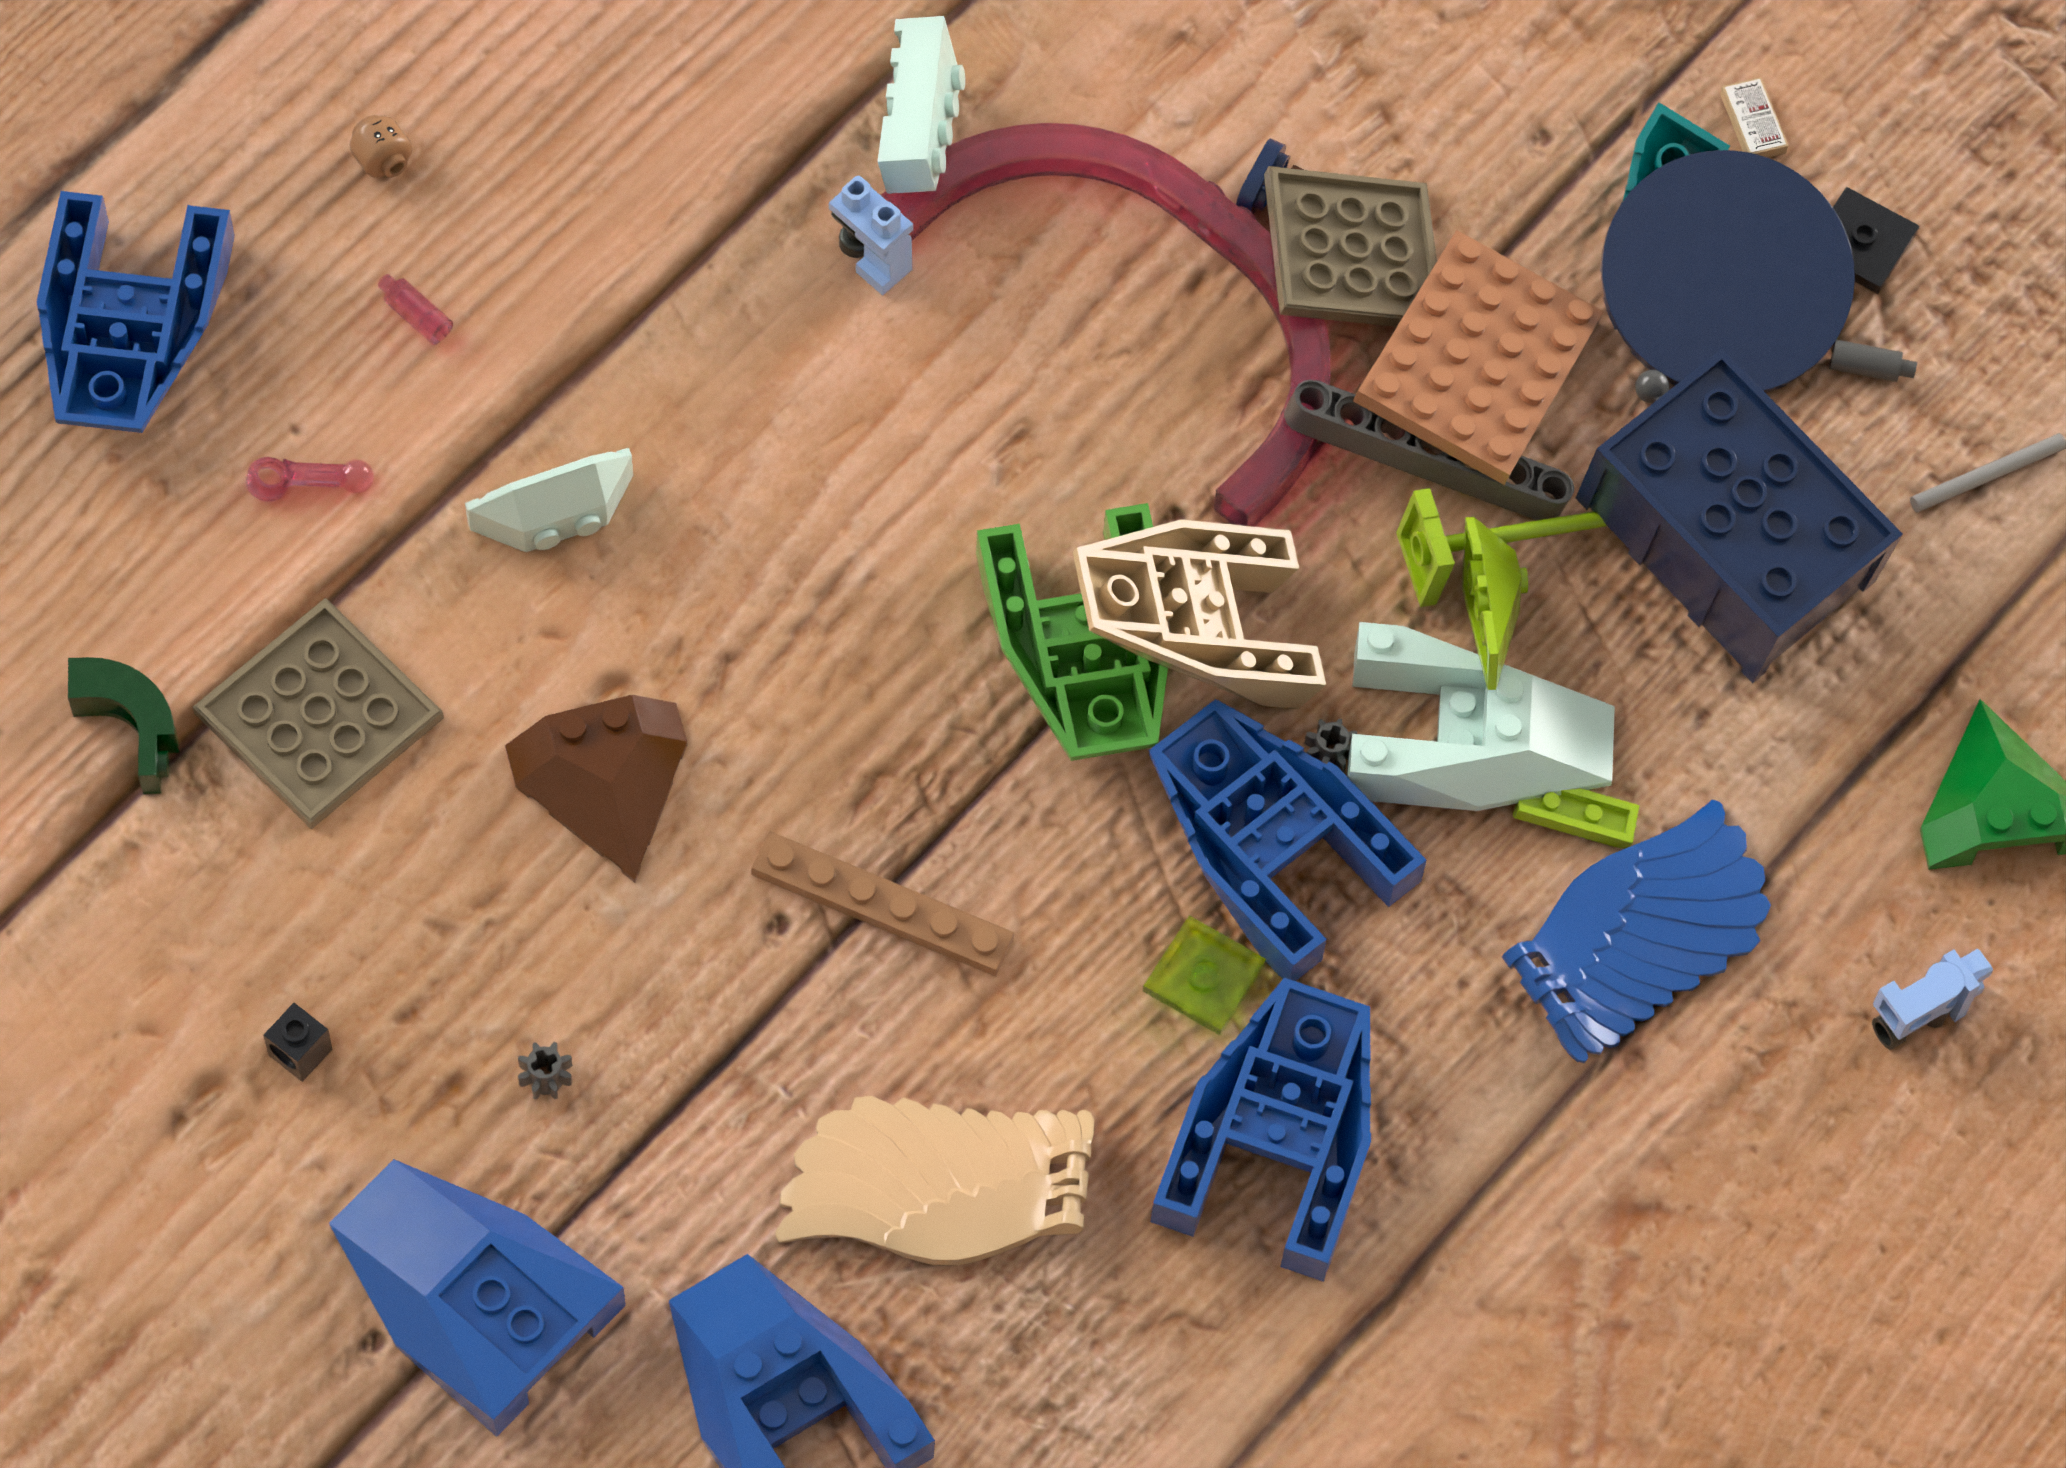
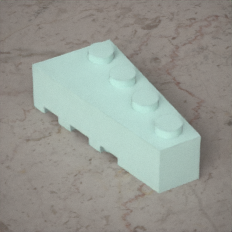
(919, 106)

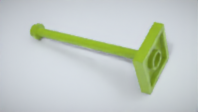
(1429, 550)

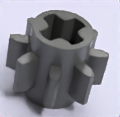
(1327, 734)
(548, 1058)

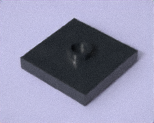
(1875, 236)

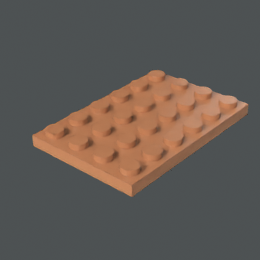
(1479, 357)

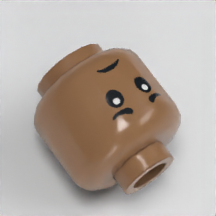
(380, 146)

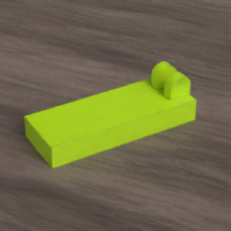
(1583, 815)

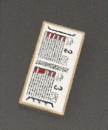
(1754, 118)

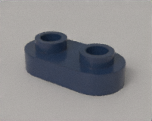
(1253, 190)

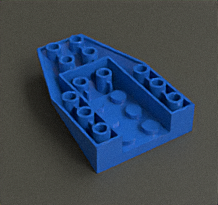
(471, 1287)

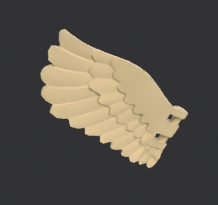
(938, 1179)

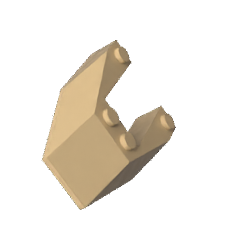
(1174, 604)

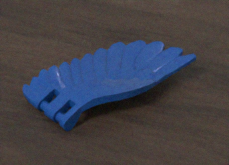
(1642, 930)

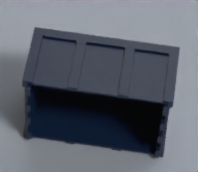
(1737, 513)

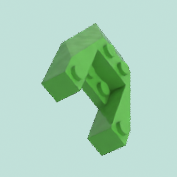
(1083, 684)

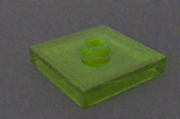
(1204, 975)

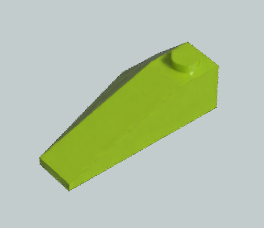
(1492, 595)

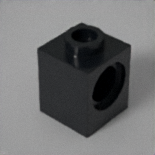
(298, 1042)

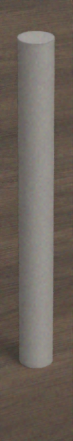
(1988, 472)

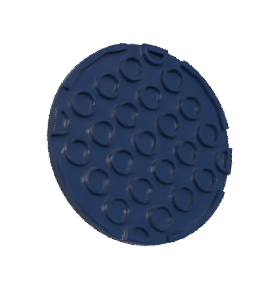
(1731, 260)

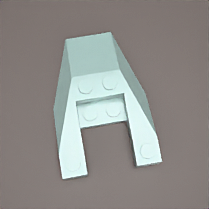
(1489, 742)

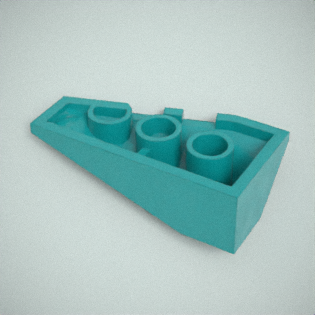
(1665, 139)

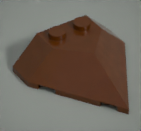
(603, 772)

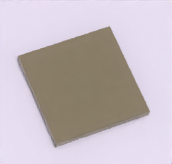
(1348, 244)
(318, 713)

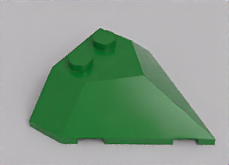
(1993, 797)

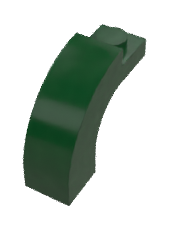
(125, 693)

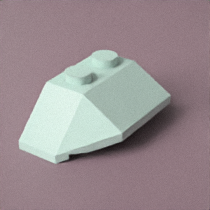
(554, 503)

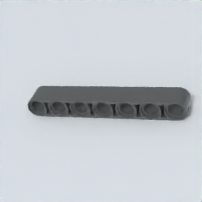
(1408, 455)

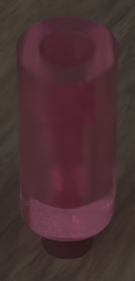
(415, 309)

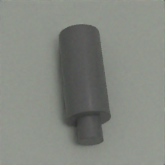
(1870, 361)

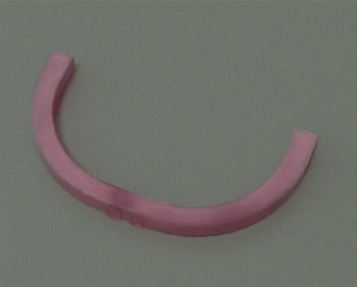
(1198, 205)

